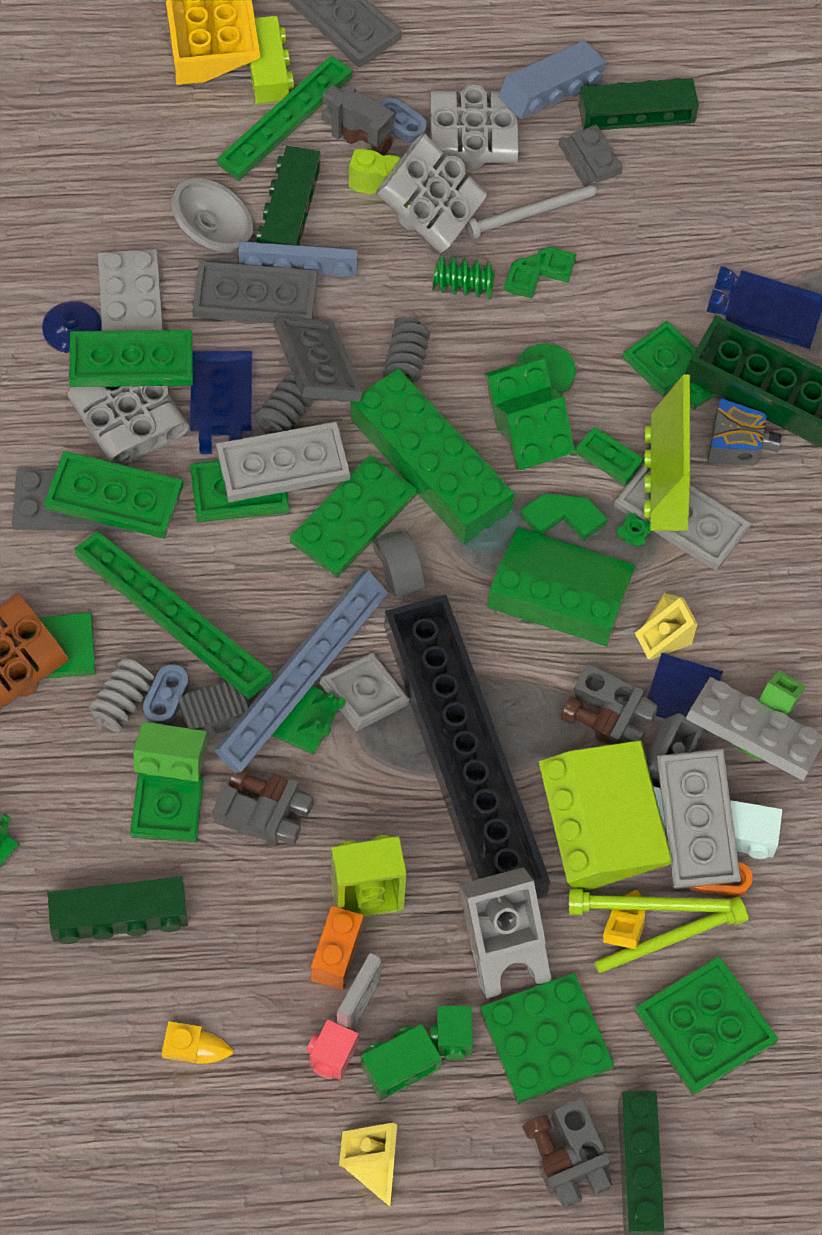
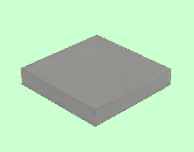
(367, 691)
(360, 993)

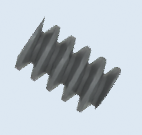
(407, 348)
(282, 407)

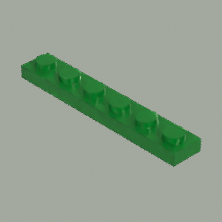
(283, 118)

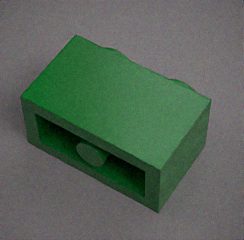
(400, 1061)

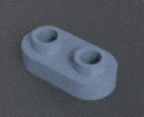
(407, 123)
(165, 697)

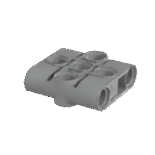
(474, 126)
(411, 193)
(120, 435)

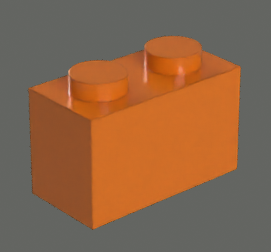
(337, 947)

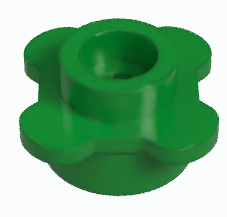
(630, 537)

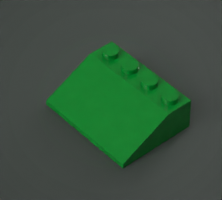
(560, 586)

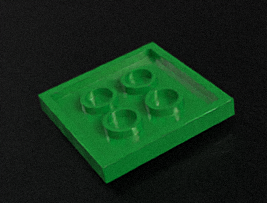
(706, 1025)
(546, 1038)

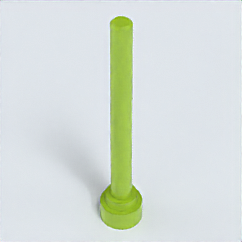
(583, 902)
(736, 917)

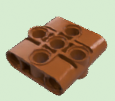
(41, 649)

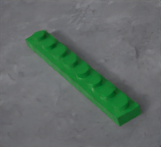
(174, 615)

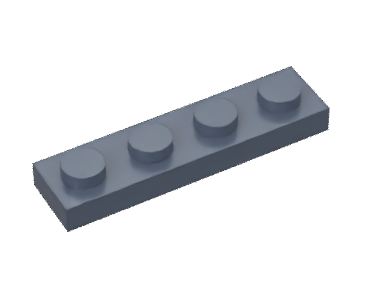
(324, 260)

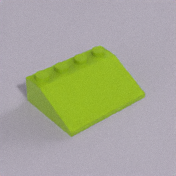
(669, 460)
(605, 814)

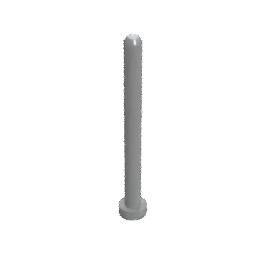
(475, 227)

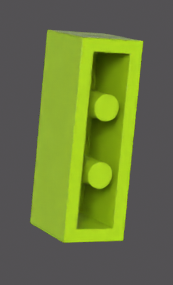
(269, 73)

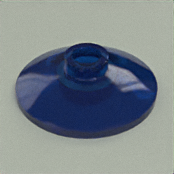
(57, 330)

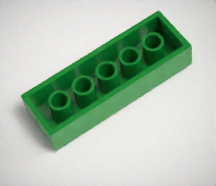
(432, 456)

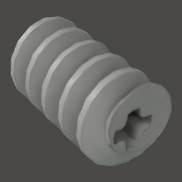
(119, 693)

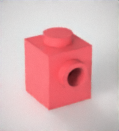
(332, 1050)

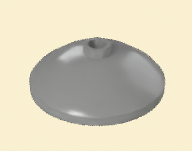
(211, 214)

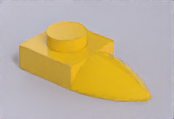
(625, 926)
(193, 1044)

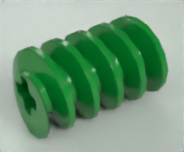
(464, 277)

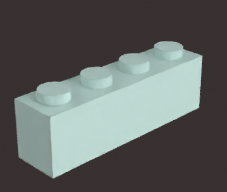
(754, 827)

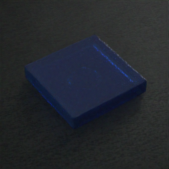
(678, 684)

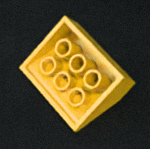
(210, 37)

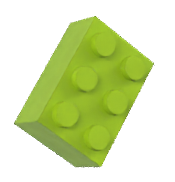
(369, 875)

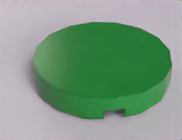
(559, 364)

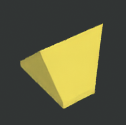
(667, 627)
(370, 1156)

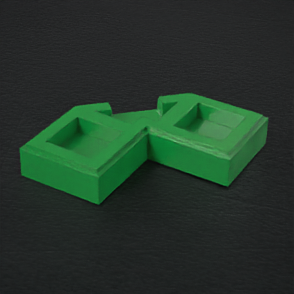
(548, 263)
(575, 511)

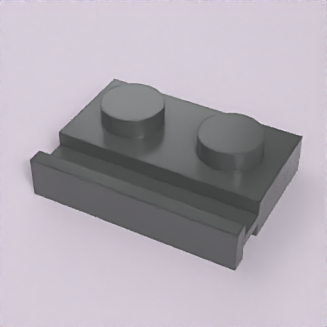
(590, 155)

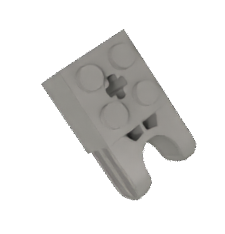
(505, 938)

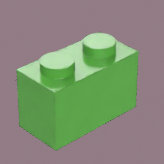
(170, 751)

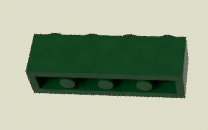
(638, 104)
(291, 197)
(117, 910)
(640, 1163)

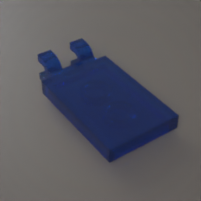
(767, 306)
(221, 395)

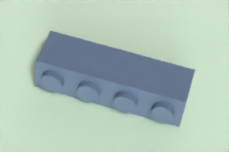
(552, 79)

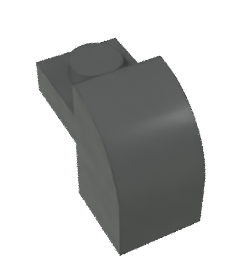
(400, 562)

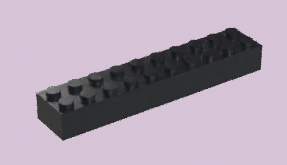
(462, 742)

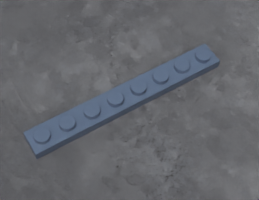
(300, 672)

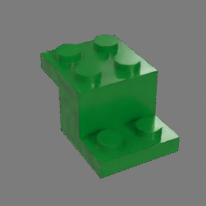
(530, 412)

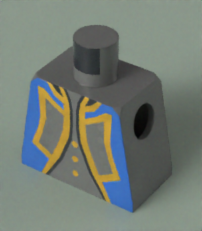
(740, 435)

